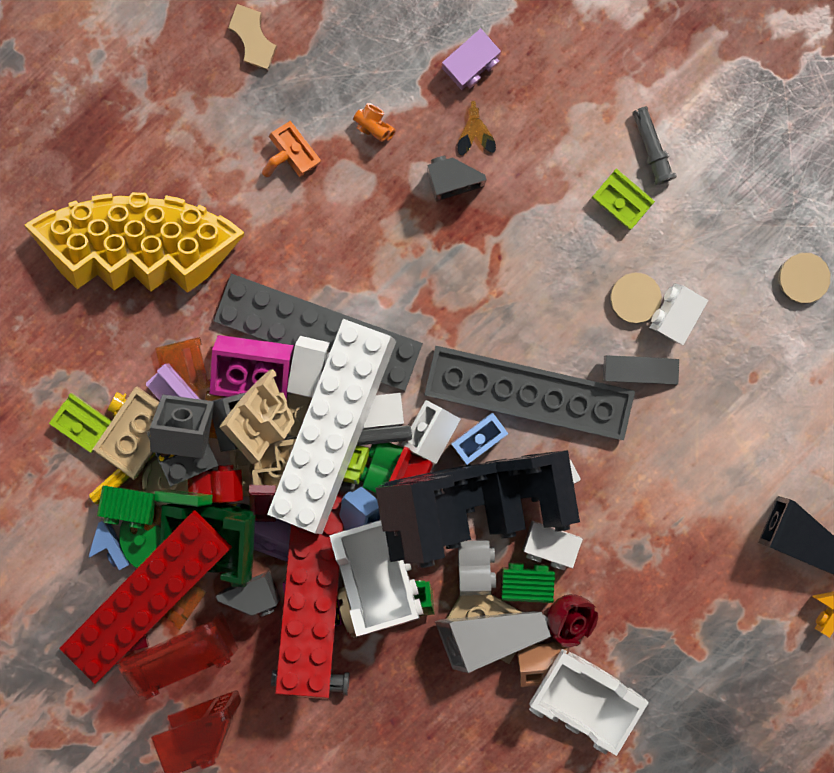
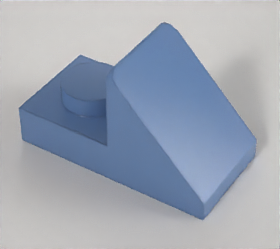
(107, 538)

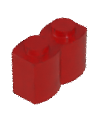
(223, 484)

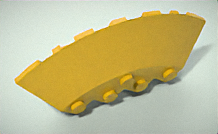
(135, 238)

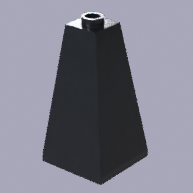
(798, 535)

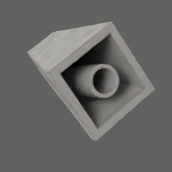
(485, 639)

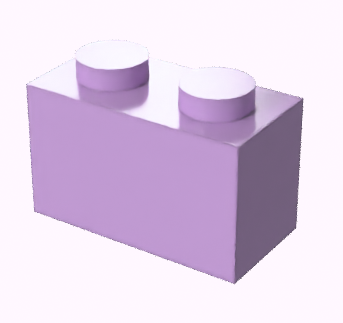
(471, 60)

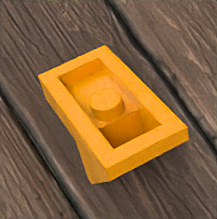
(825, 619)

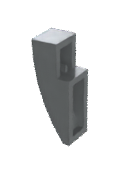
(641, 370)

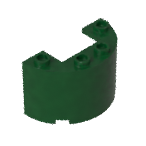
(233, 524)

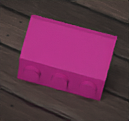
(242, 362)

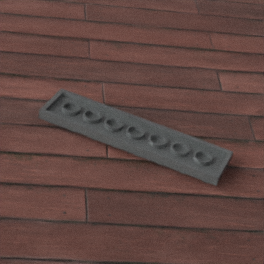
(285, 318)
(529, 393)

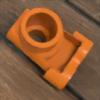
(370, 122)

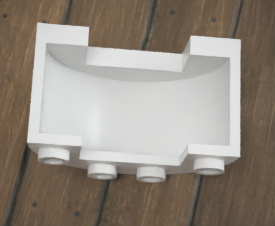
(375, 587)
(588, 702)

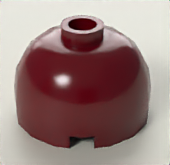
(571, 619)

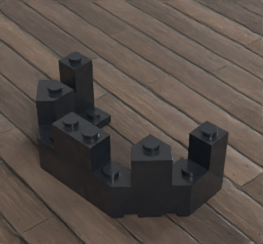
(432, 508)

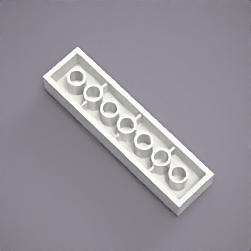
(332, 427)

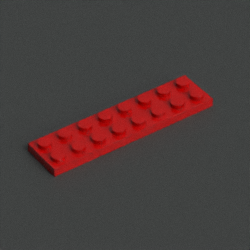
(145, 596)
(309, 611)

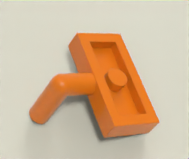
(293, 149)

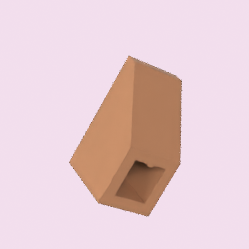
(536, 661)

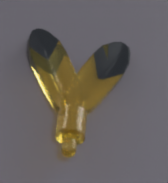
(474, 128)

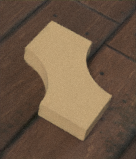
(247, 26)

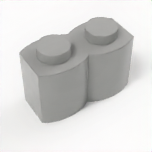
(474, 568)

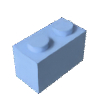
(479, 438)

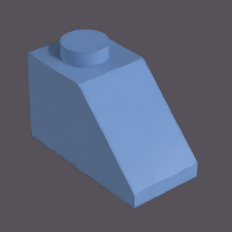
(359, 509)

